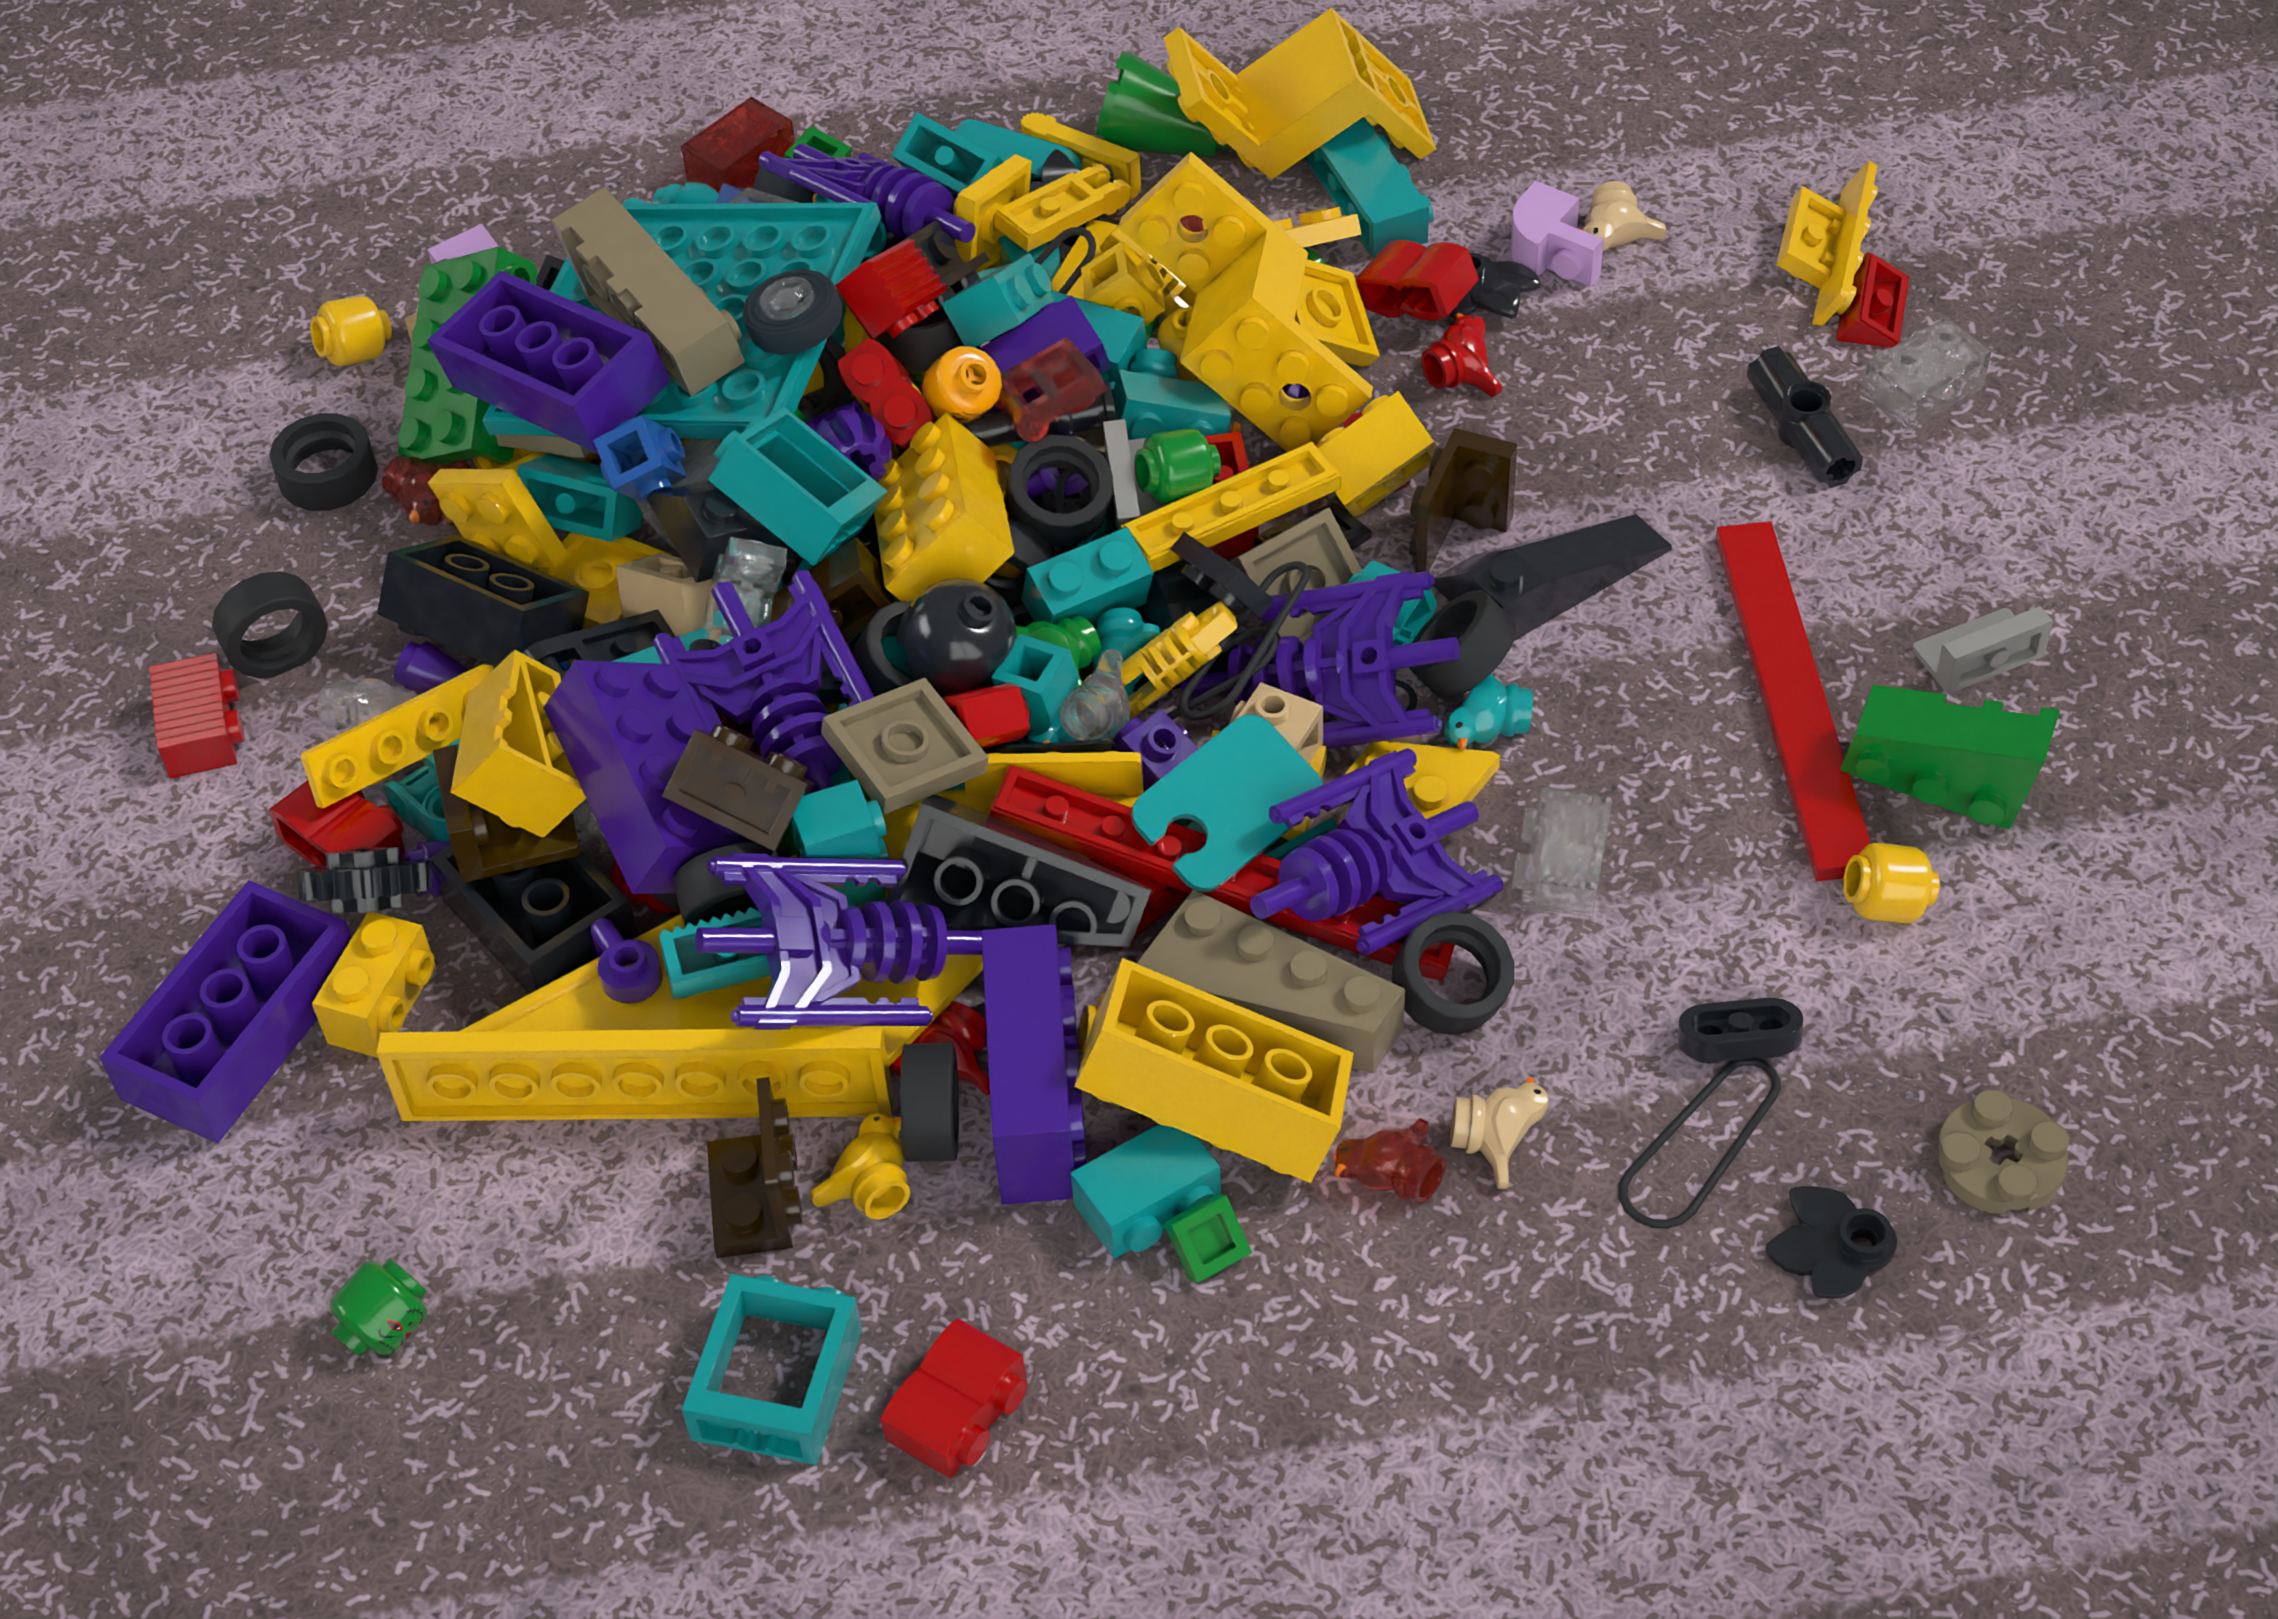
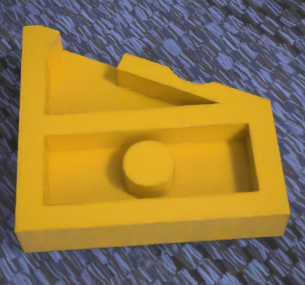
(1442, 773)

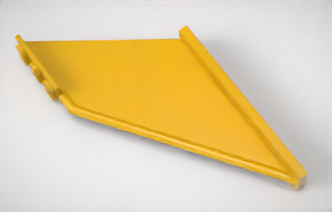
(590, 1057)

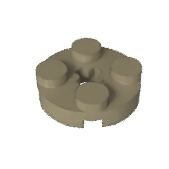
(2009, 1123)

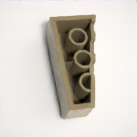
(643, 287)
(1279, 978)

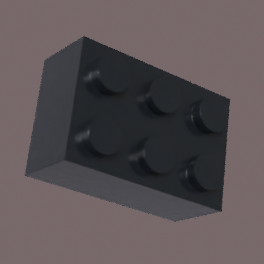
(476, 599)
(537, 915)

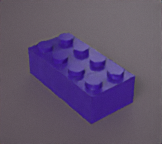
(548, 359)
(623, 740)
(227, 1012)
(1032, 1063)

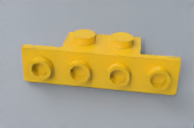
(1825, 241)
(390, 740)

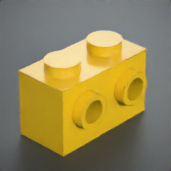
(1377, 452)
(374, 983)

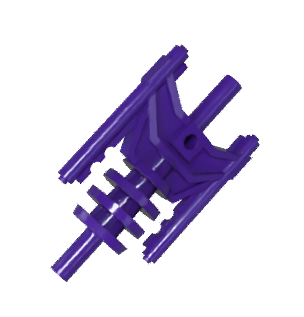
(902, 194)
(1348, 660)
(770, 675)
(1376, 848)
(823, 946)

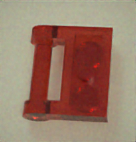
(1063, 380)

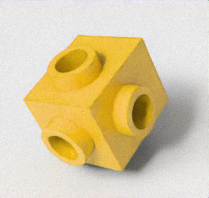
(1124, 283)

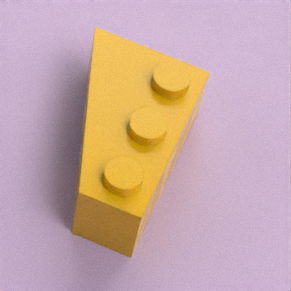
(510, 751)

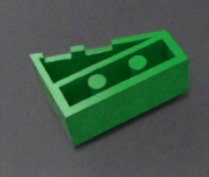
(1950, 753)

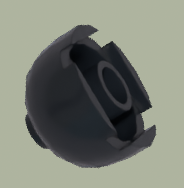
(957, 635)

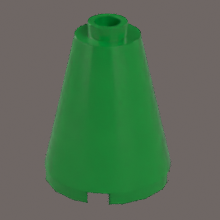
(1145, 113)

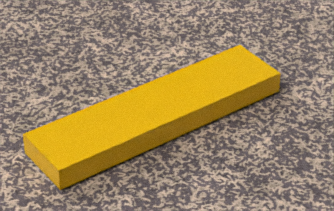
(1236, 504)

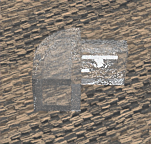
(755, 574)

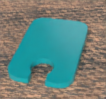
(1229, 794)

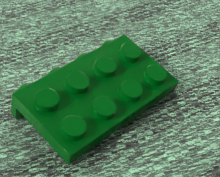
(437, 418)

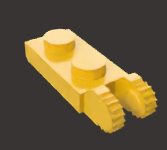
(1089, 149)
(1060, 206)

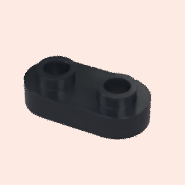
(1740, 1030)

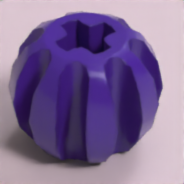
(859, 439)

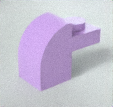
(1548, 235)

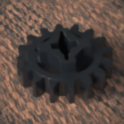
(364, 879)

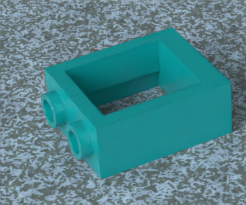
(796, 484)
(764, 1425)

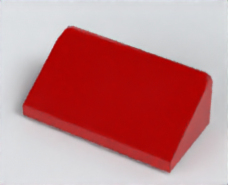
(1878, 305)

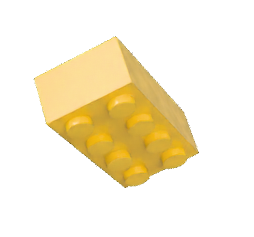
(941, 511)
(1216, 1071)

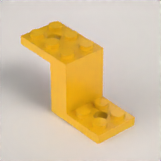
(1297, 94)
(1245, 306)

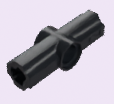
(1804, 416)

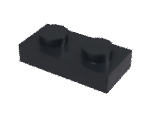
(1220, 577)

